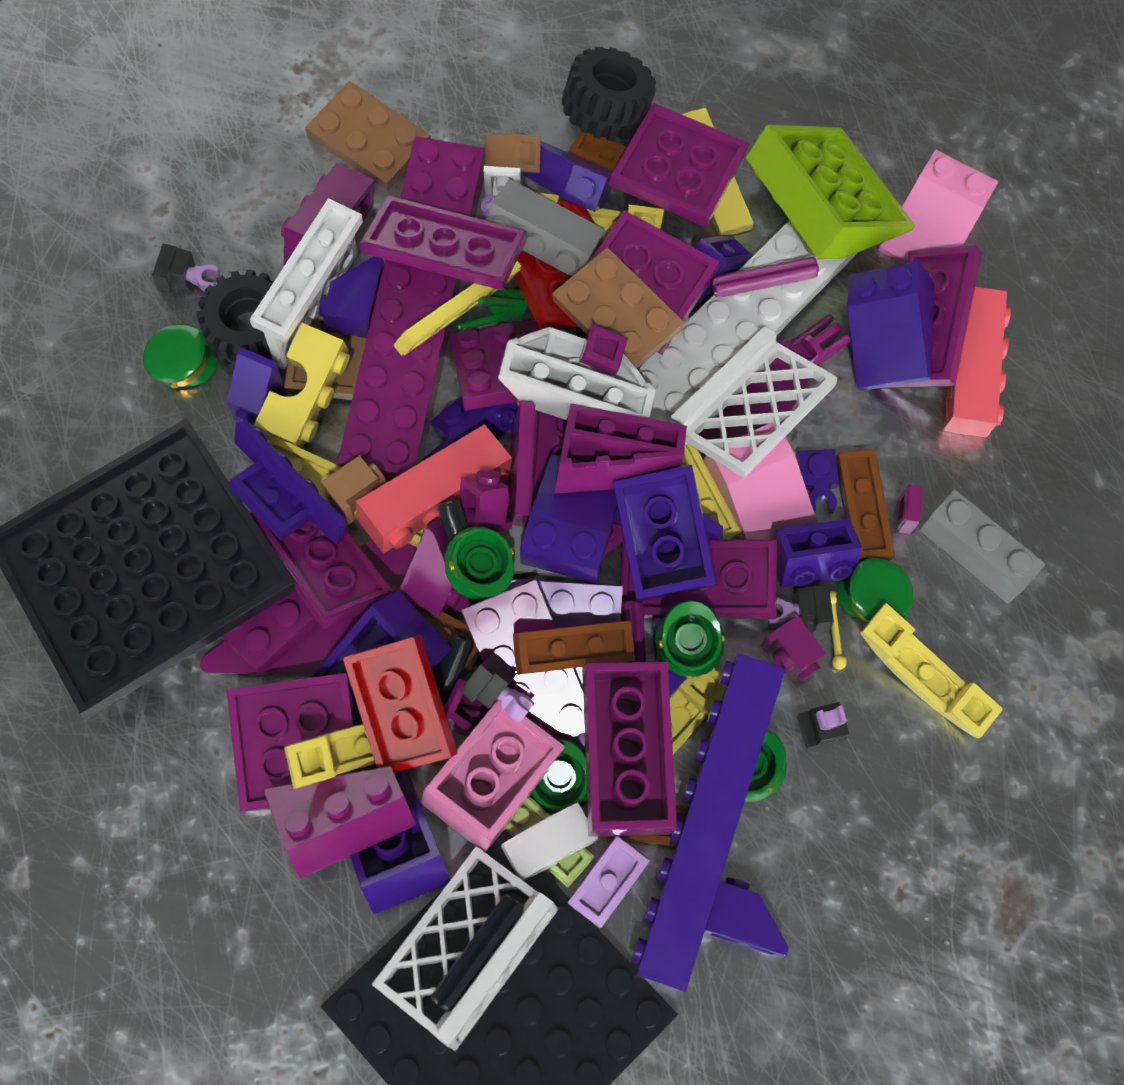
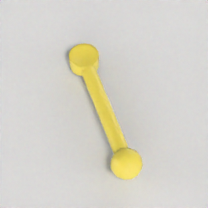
(838, 661)

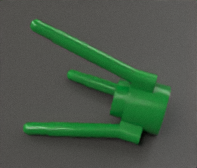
(503, 304)

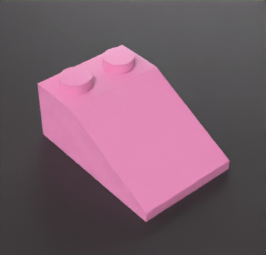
(942, 207)
(769, 495)
(491, 776)

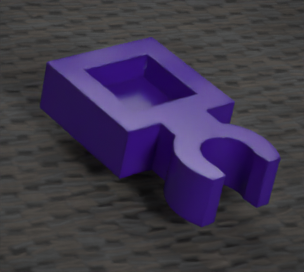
(819, 475)

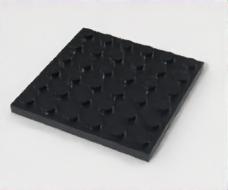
(139, 567)
(560, 1019)

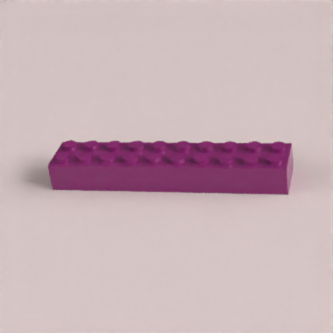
(398, 392)

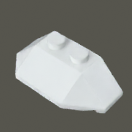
(548, 372)

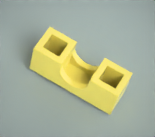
(295, 416)

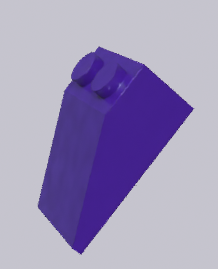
(891, 325)
(568, 529)
(665, 533)
(382, 624)
(402, 864)

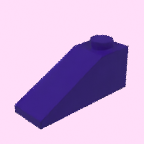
(572, 177)

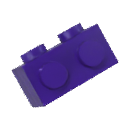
(817, 552)

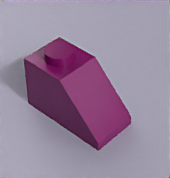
(426, 576)

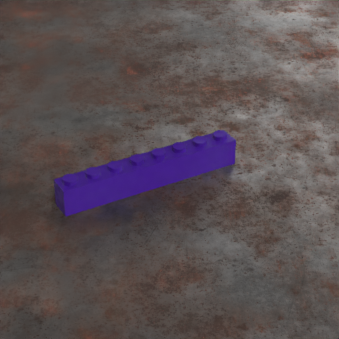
(709, 822)

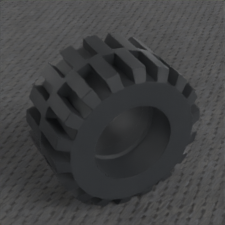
(608, 93)
(223, 305)

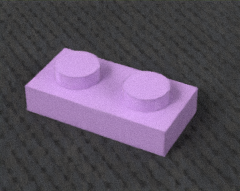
(608, 881)

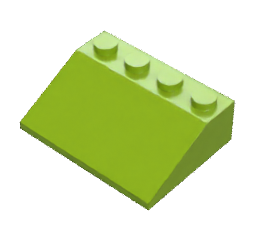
(827, 189)

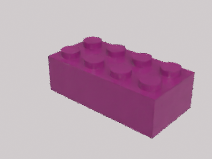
(628, 749)

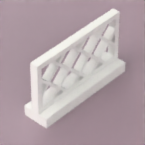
(296, 293)
(725, 388)
(458, 1022)

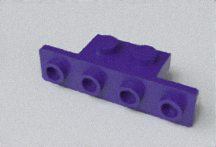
(456, 422)
(279, 492)

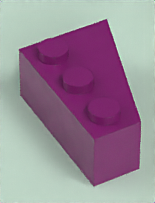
(339, 185)
(614, 447)
(337, 817)

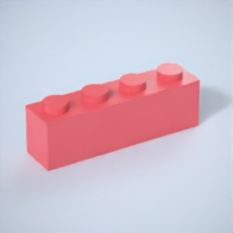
(973, 402)
(411, 500)

